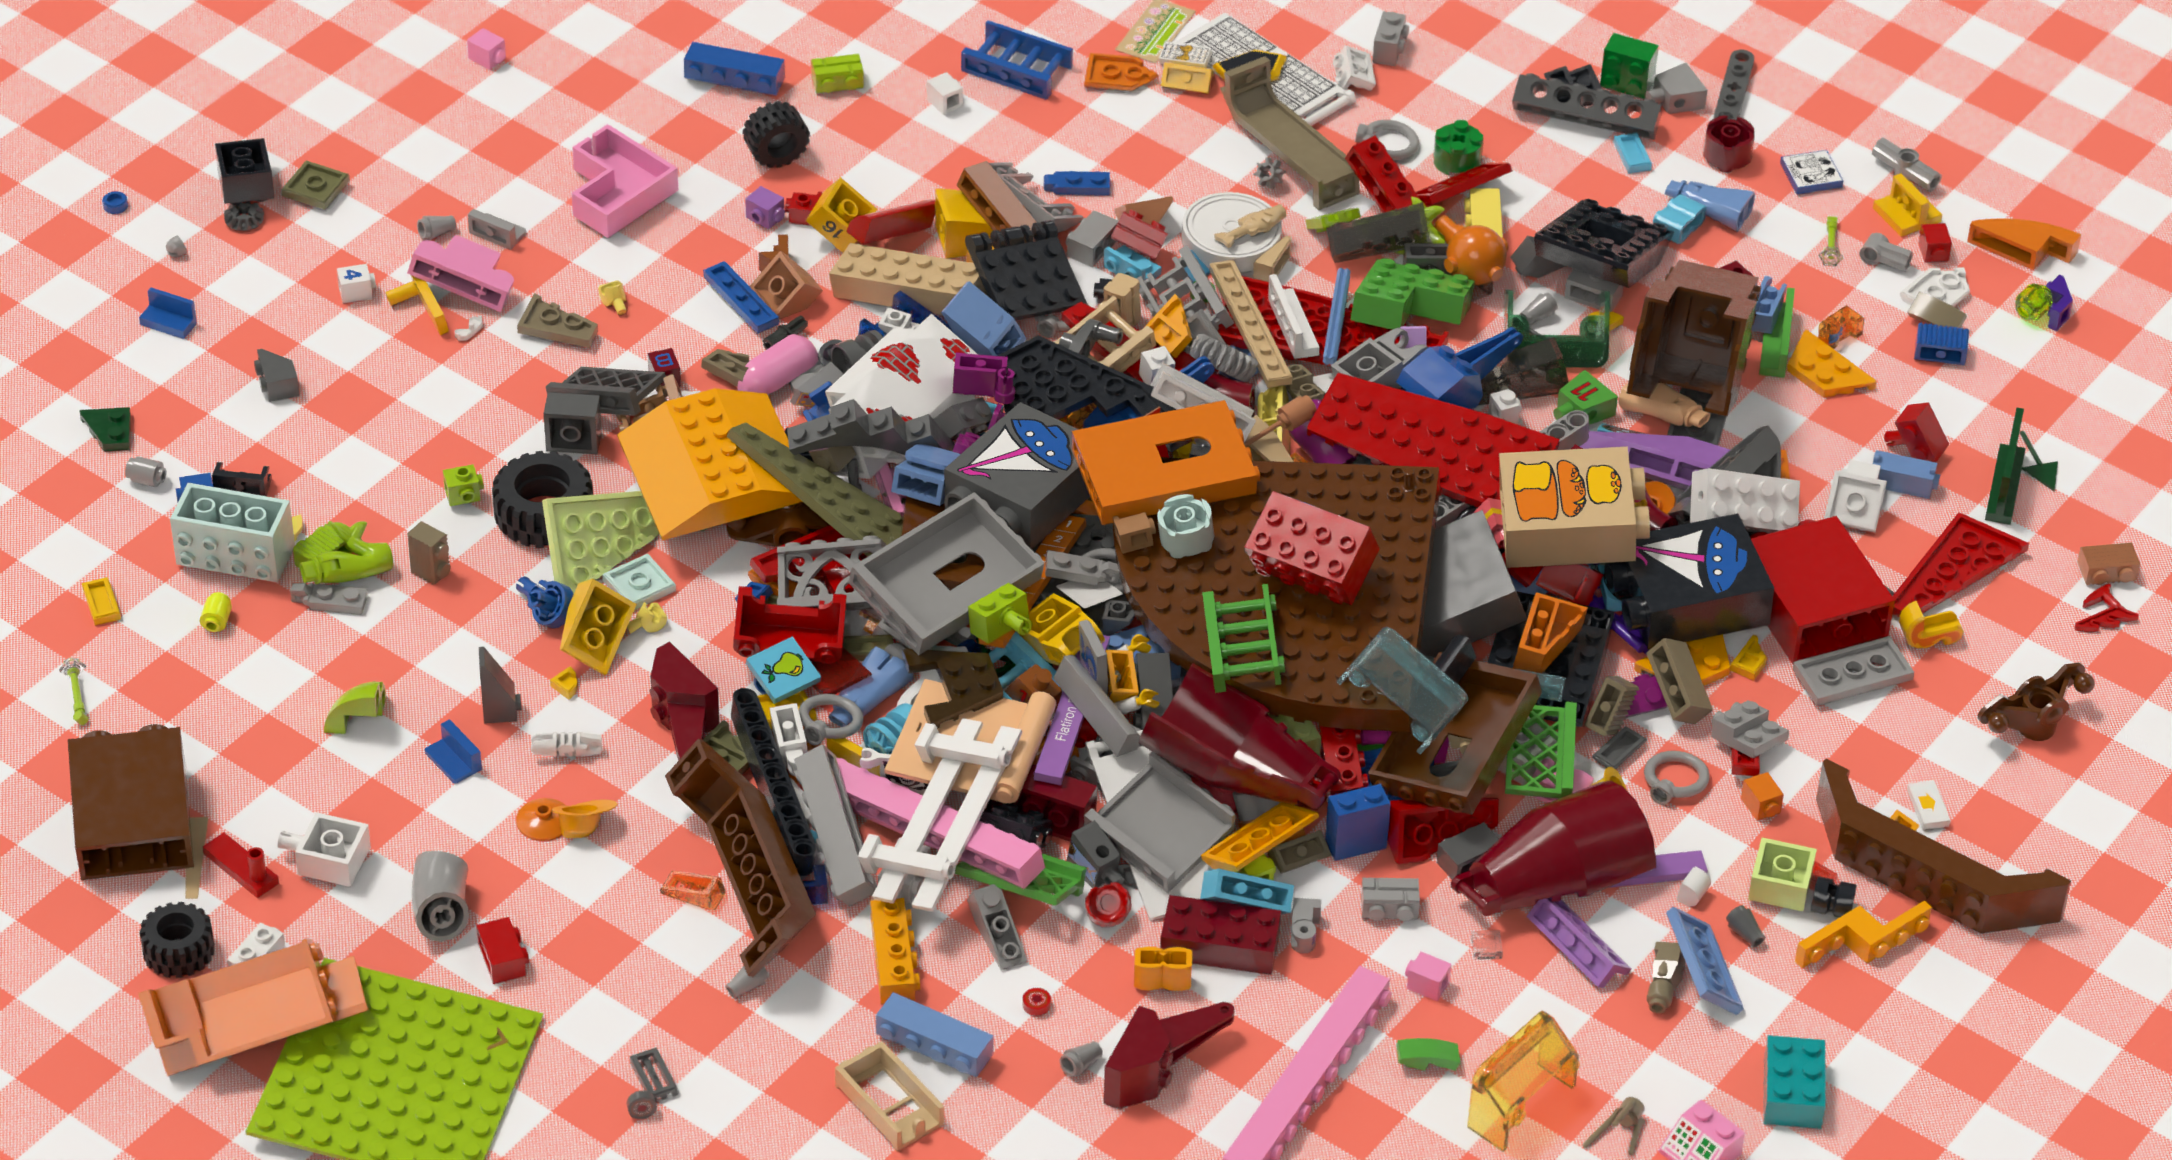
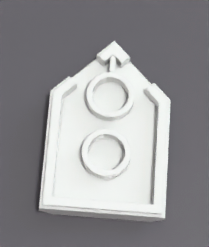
(1944, 285)

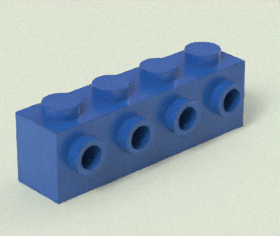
(734, 68)

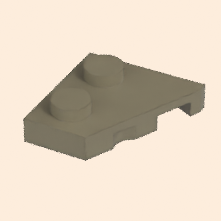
(726, 365)

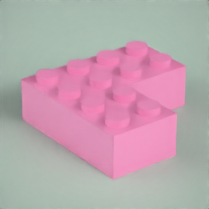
(622, 182)

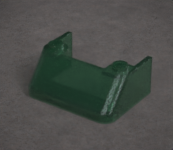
(1584, 350)

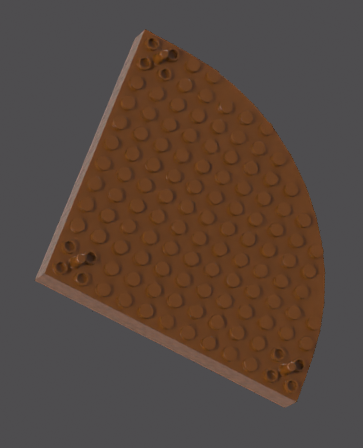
(1309, 629)

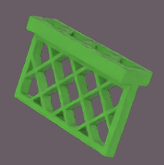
(1564, 758)
(1056, 878)

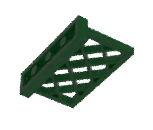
(2006, 476)

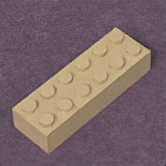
(879, 273)

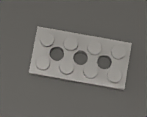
(1858, 658)

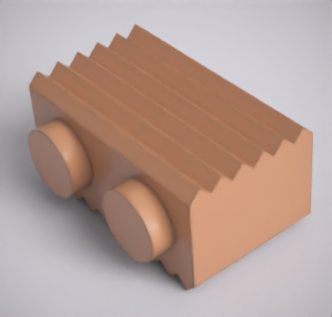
(2108, 563)

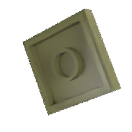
(315, 185)

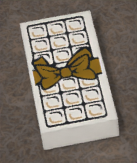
(1185, 54)

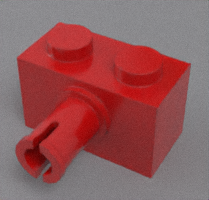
(1919, 432)

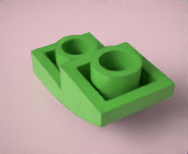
(1421, 1051)

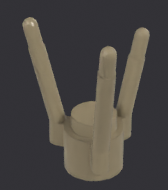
(1627, 1115)

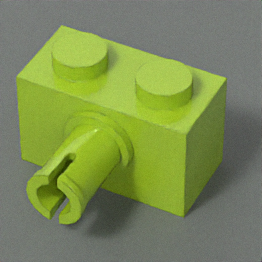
(1000, 613)

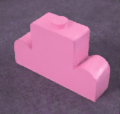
(464, 270)

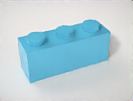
(1246, 890)

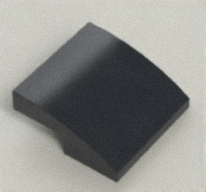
(1583, 75)

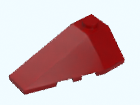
(1419, 828)

